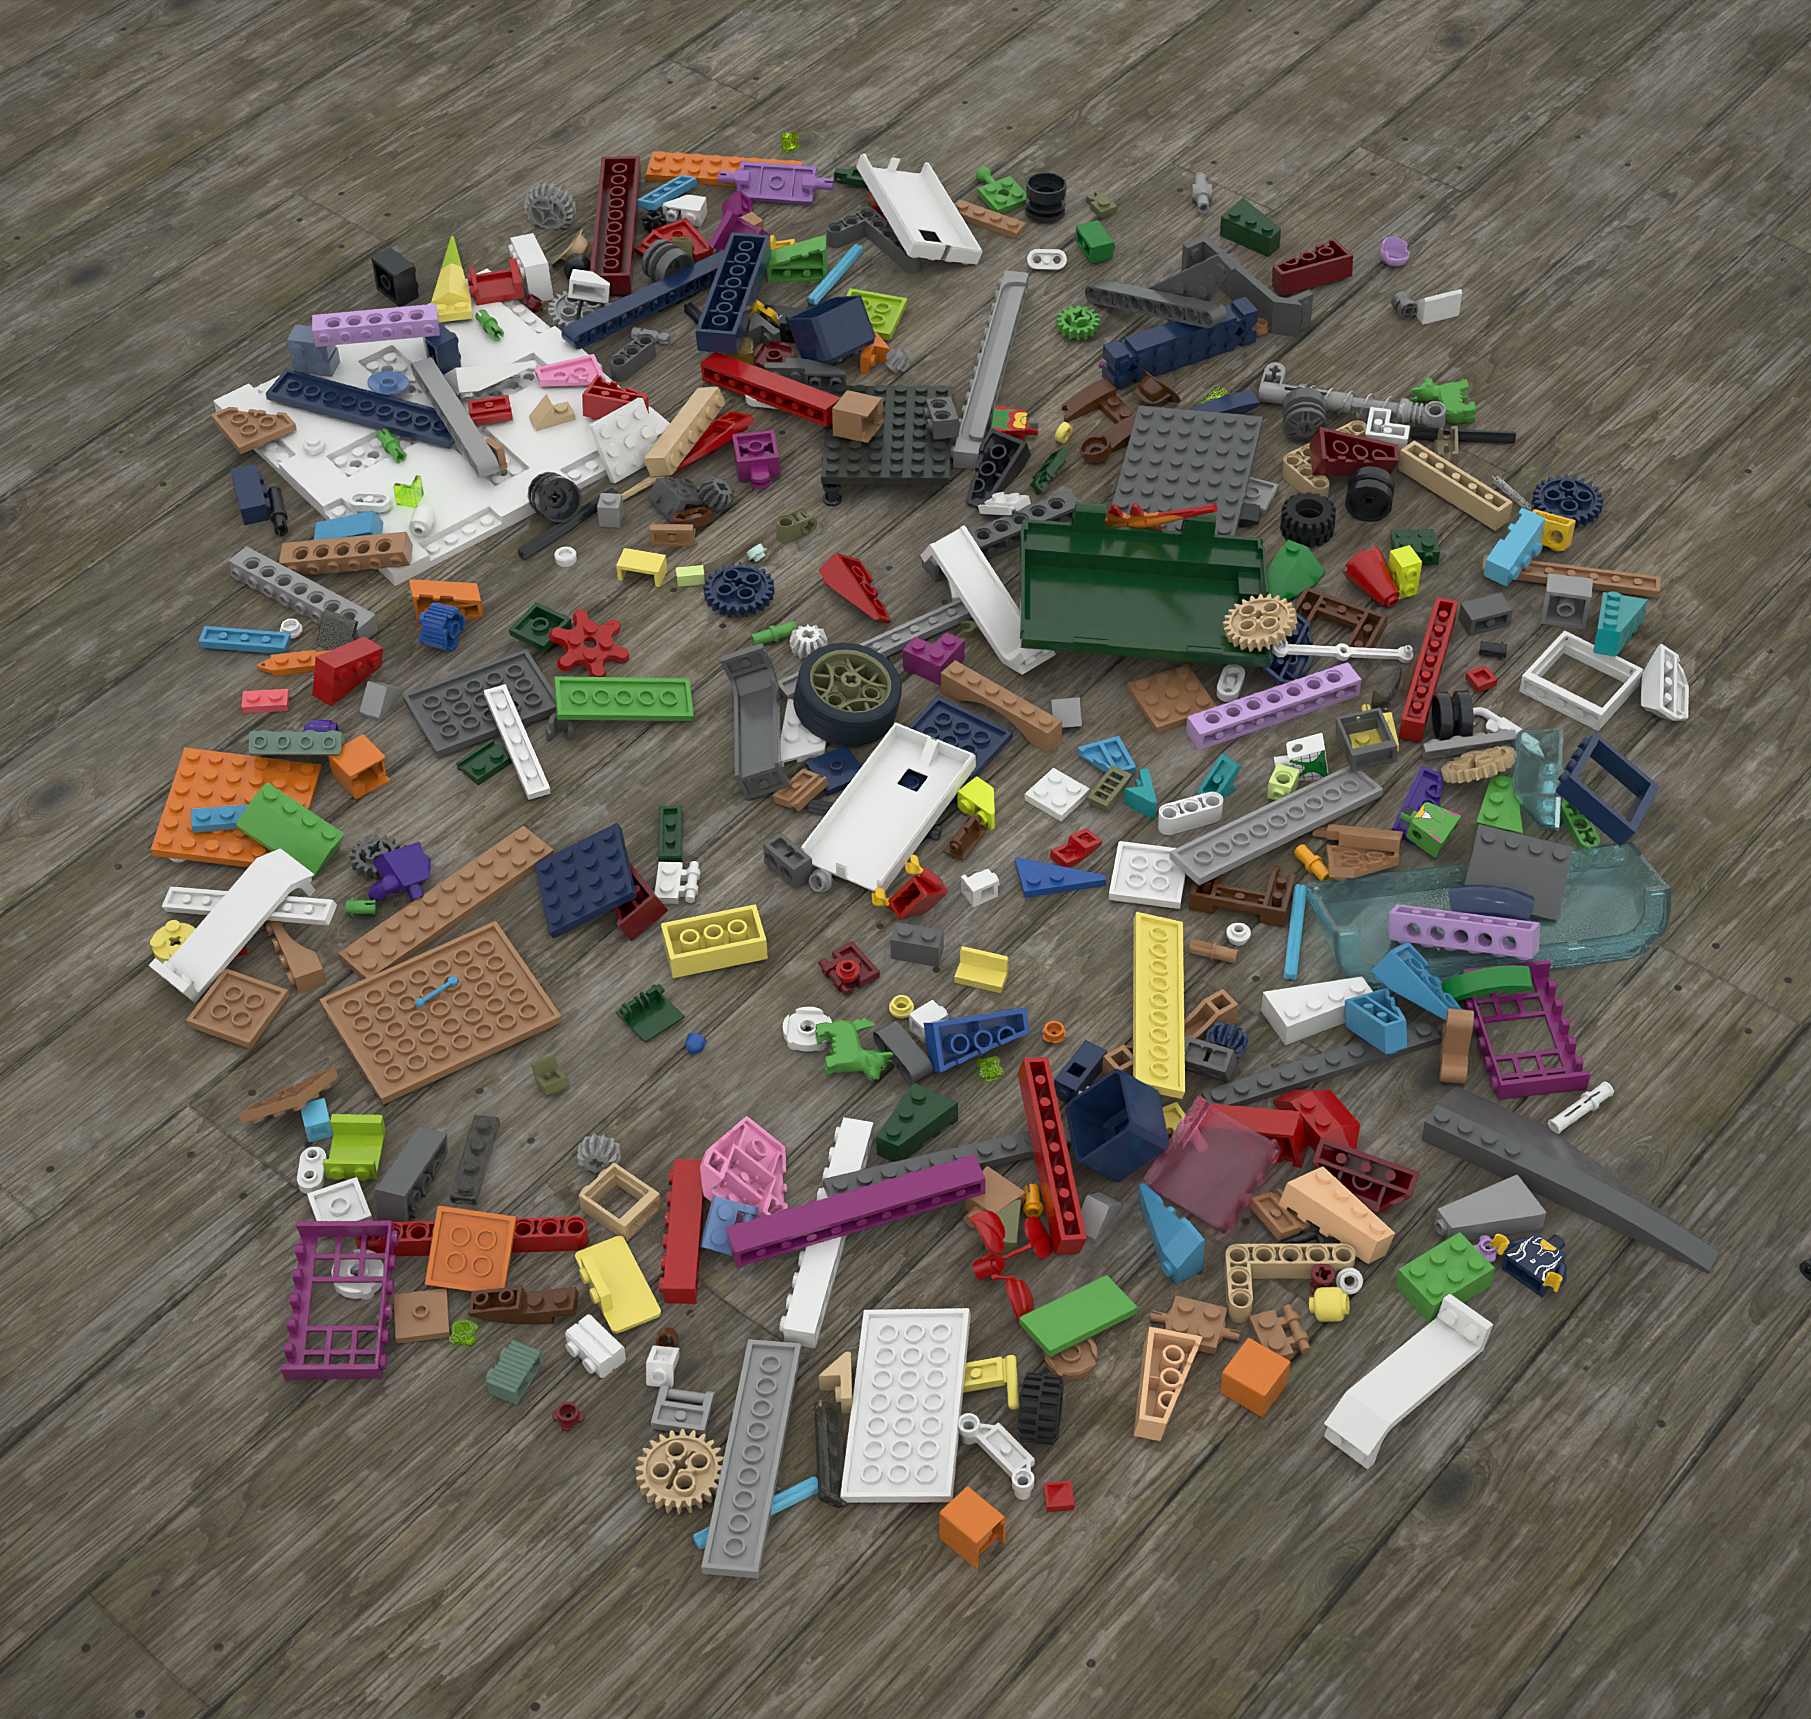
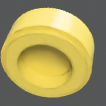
(1063, 432)

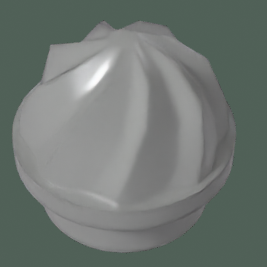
(821, 880)

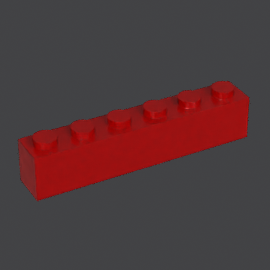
(684, 1233)

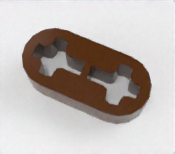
(697, 516)

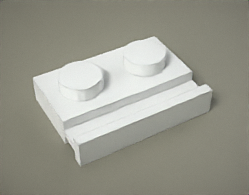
(1003, 504)

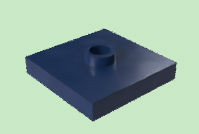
(838, 767)

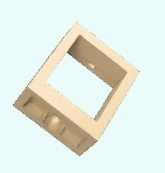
(633, 1220)

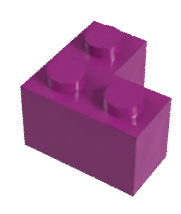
(929, 659)

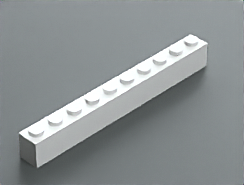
(820, 1261)

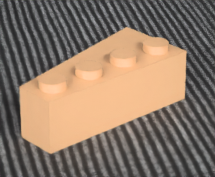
(1337, 1213)
(1163, 1374)

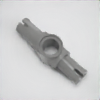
(1201, 192)

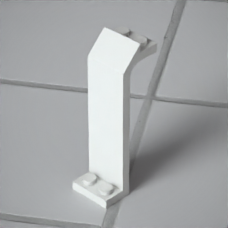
(984, 598)
(233, 922)
(1406, 1380)

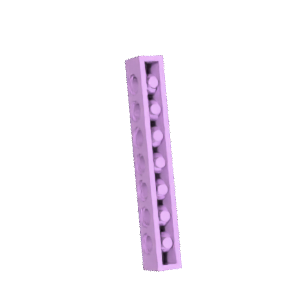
(1273, 706)

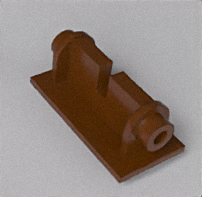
(965, 838)

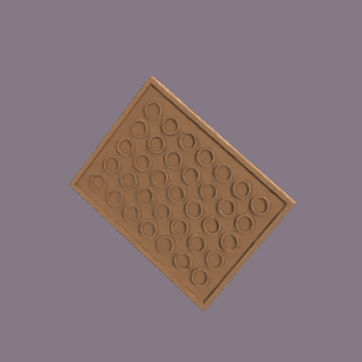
(412, 1045)

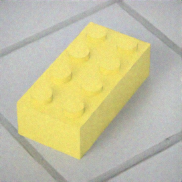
(714, 941)

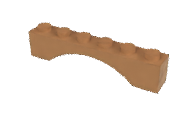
(1034, 723)
(302, 963)
(1215, 1008)

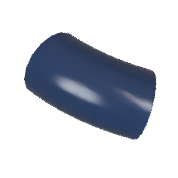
(1491, 901)

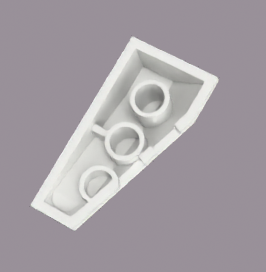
(470, 380)

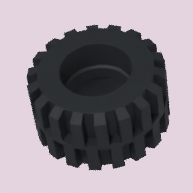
(1308, 519)
(1040, 1408)

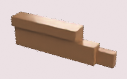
(1362, 837)

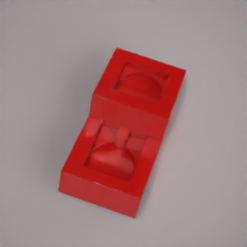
(1077, 849)

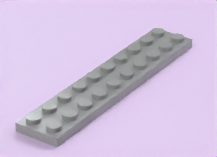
(1275, 824)
(752, 1459)

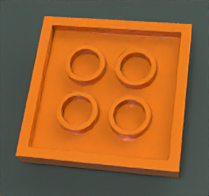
(470, 1249)

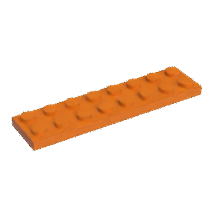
(706, 168)

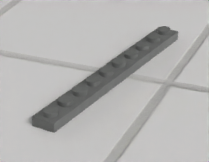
(1316, 1069)
(987, 1152)

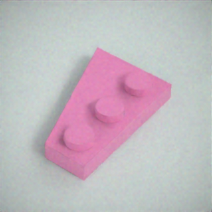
(571, 372)

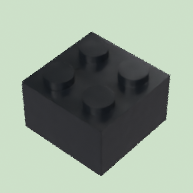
(395, 277)

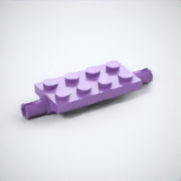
(777, 182)

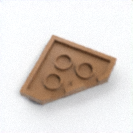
(252, 428)
(1356, 862)
(289, 1097)

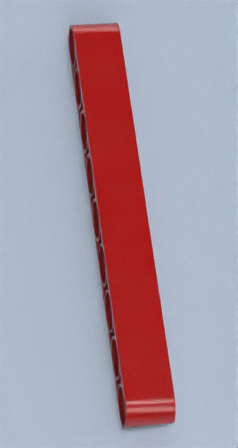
(535, 1237)

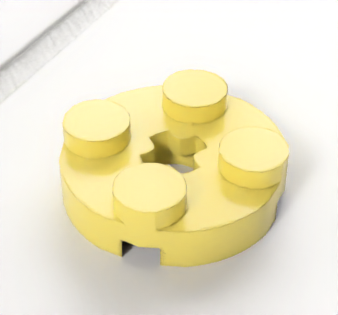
(172, 932)

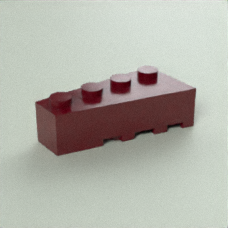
(1313, 268)
(1343, 453)

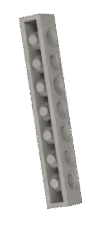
(297, 591)

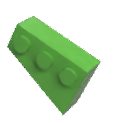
(799, 262)

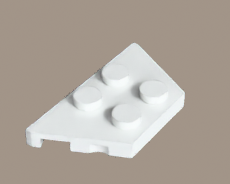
(798, 741)

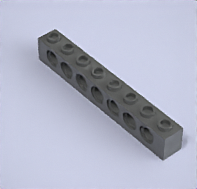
(1005, 532)

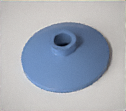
(388, 382)

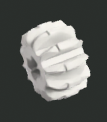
(807, 640)

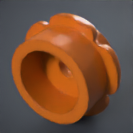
(1054, 1032)

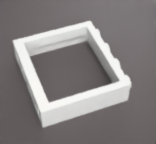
(1569, 703)

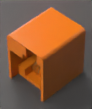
(359, 767)
(1255, 1377)
(971, 1525)

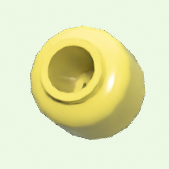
(1329, 1304)

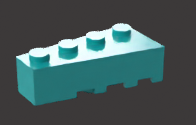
(1617, 621)

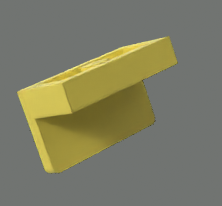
(982, 970)

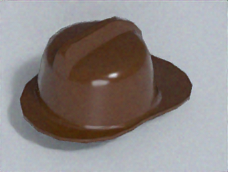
(1154, 392)

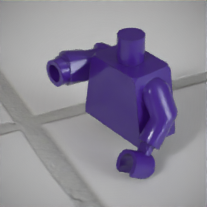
(401, 871)

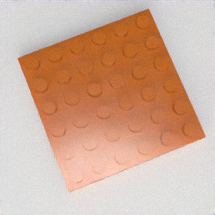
(221, 780)

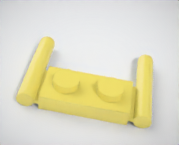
(991, 1374)

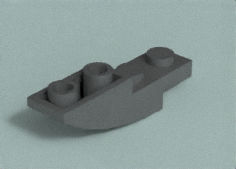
(809, 372)

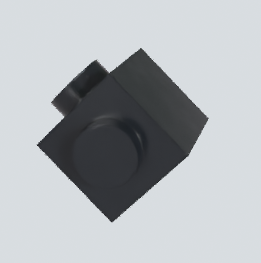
(785, 331)

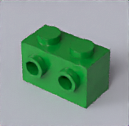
(1094, 241)

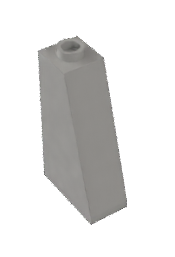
(1498, 1209)

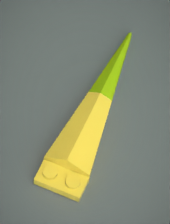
(451, 288)

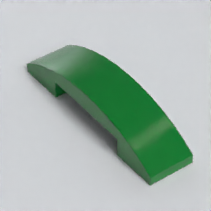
(1488, 980)

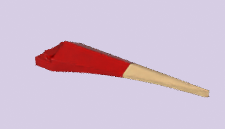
(714, 438)

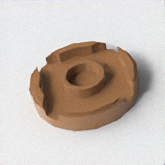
(1075, 1361)

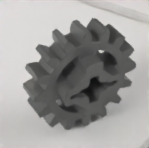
(369, 852)

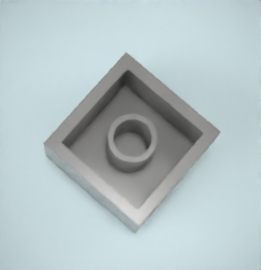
(1566, 601)

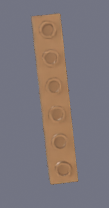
(347, 553)

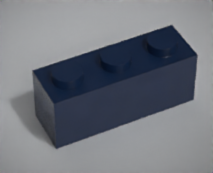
(251, 494)

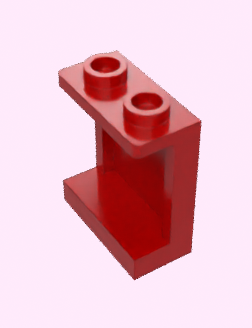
(496, 285)

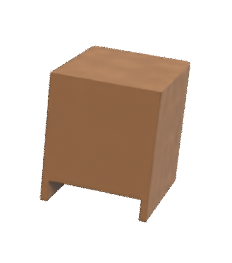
(857, 416)

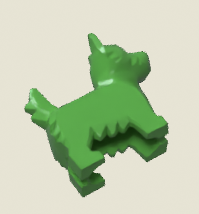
(1451, 396)
(846, 1049)

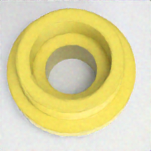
(901, 1006)

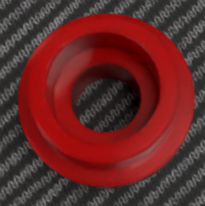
(847, 971)

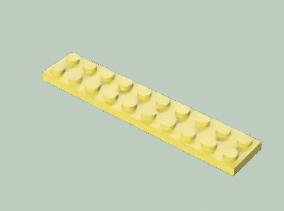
(1158, 1004)

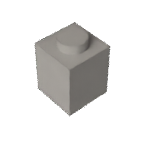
(610, 510)

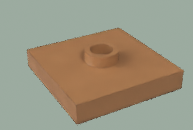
(421, 1316)

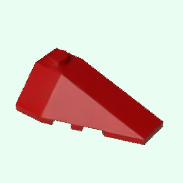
(853, 582)

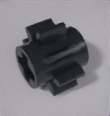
(653, 220)

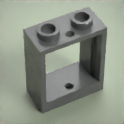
(1369, 755)

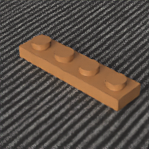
(990, 220)

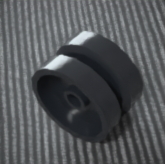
(1370, 494)
(1452, 715)

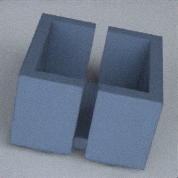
(307, 357)

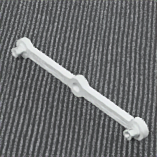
(1403, 654)

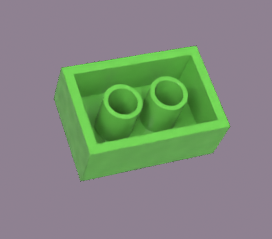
(1447, 1269)

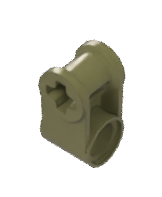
(793, 524)

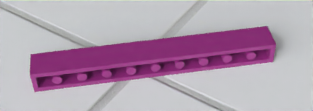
(855, 1210)

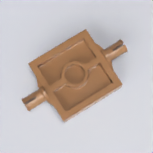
(1198, 1319)

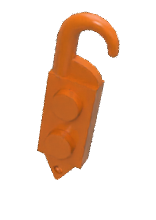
(290, 663)

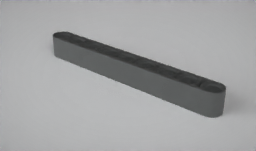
(1156, 303)

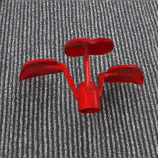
(991, 1265)

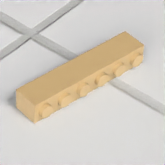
(684, 431)
(1455, 485)

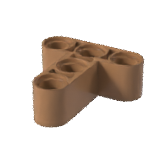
(1455, 1045)

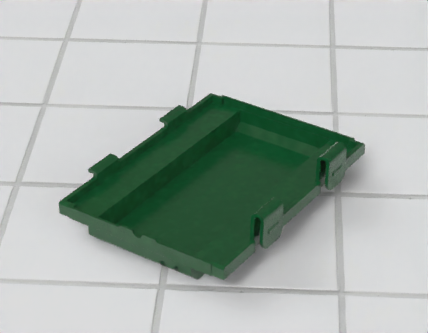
(1137, 588)

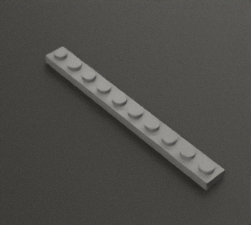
(899, 637)

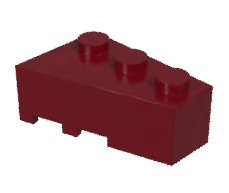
(639, 912)

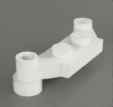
(1002, 1449)

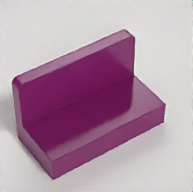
(738, 204)

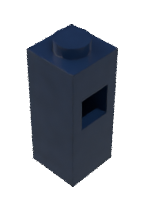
(1079, 1071)

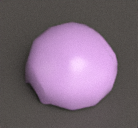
(1394, 251)

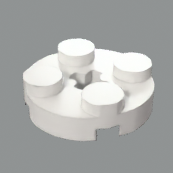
(797, 1022)
(359, 1290)

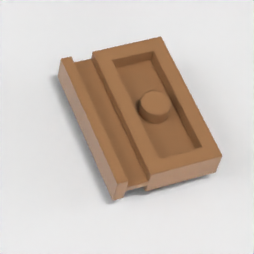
(802, 790)
(1278, 1220)

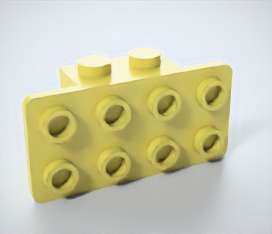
(617, 1284)

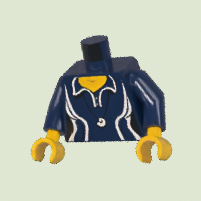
(1534, 1261)

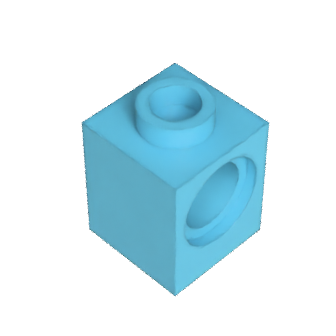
(316, 1120)

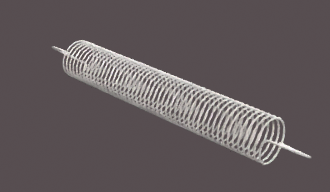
(1513, 491)

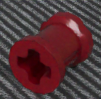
(1326, 1278)

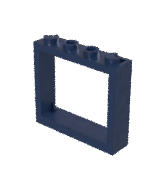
(1590, 804)

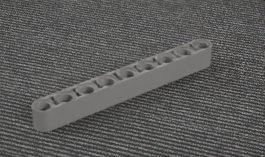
(455, 417)

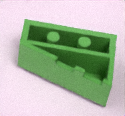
(1500, 807)

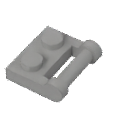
(679, 1416)

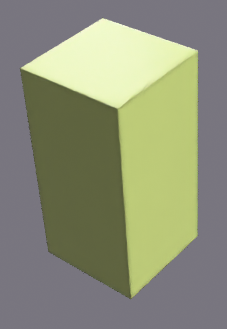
(690, 575)

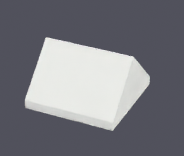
(1439, 307)

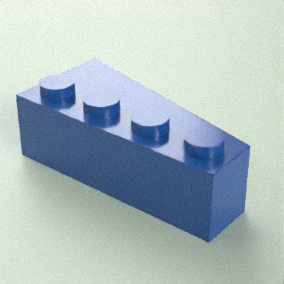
(964, 1037)

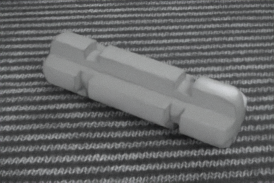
(663, 338)

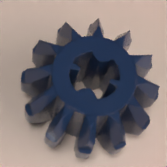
(1228, 1036)

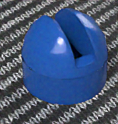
(695, 1043)

